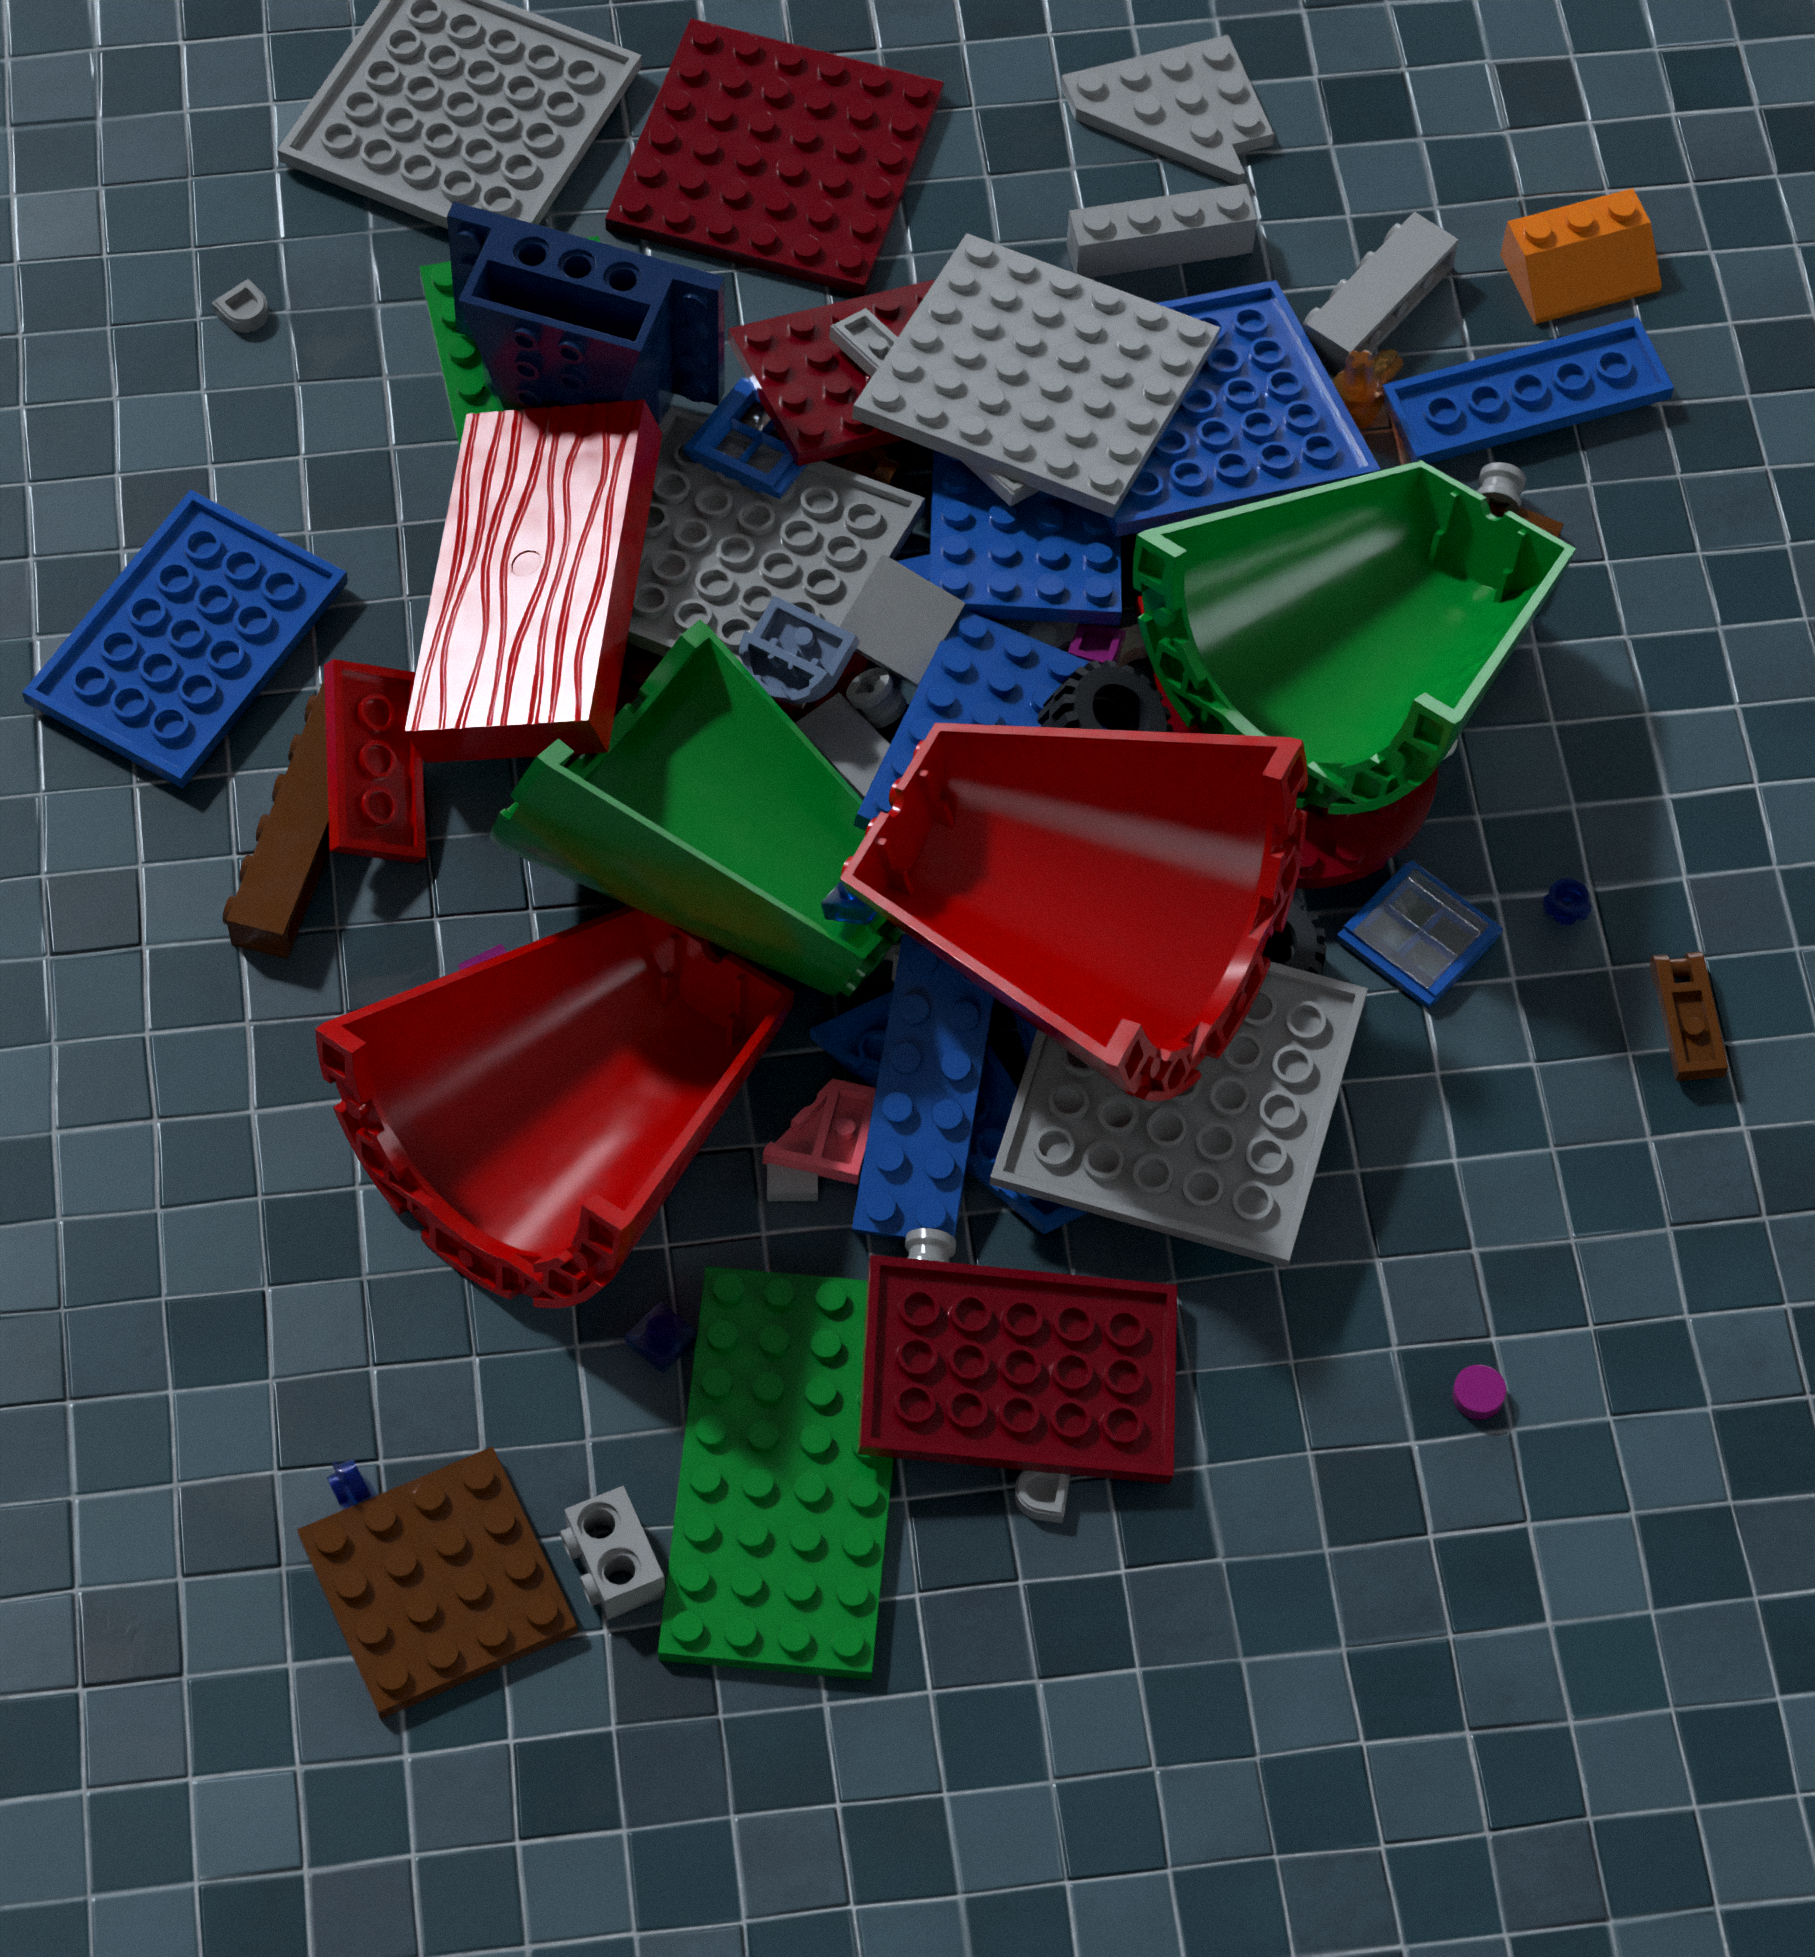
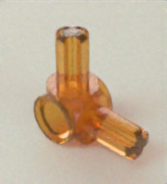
(1362, 383)

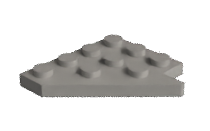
(1178, 103)

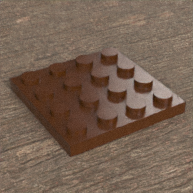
(437, 1582)

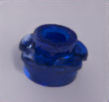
(1570, 891)
(348, 1483)

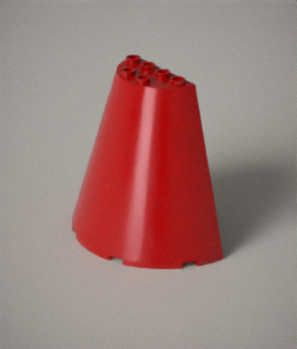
(1097, 881)
(550, 1095)

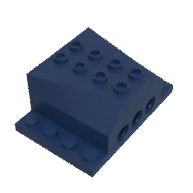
(582, 317)

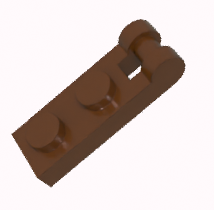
(1689, 1017)

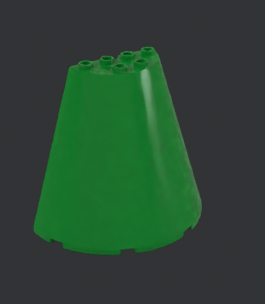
(1344, 622)
(707, 820)

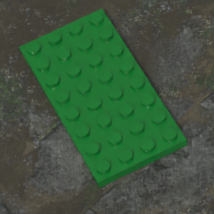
(773, 1501)

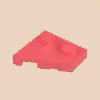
(828, 1134)

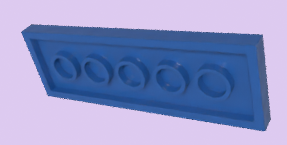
(1527, 391)
(924, 1098)

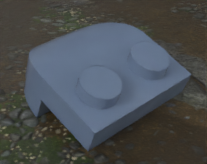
(796, 653)

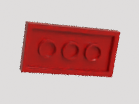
(372, 763)

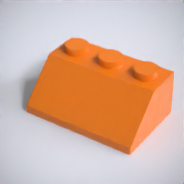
(1582, 256)

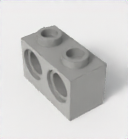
(622, 1550)

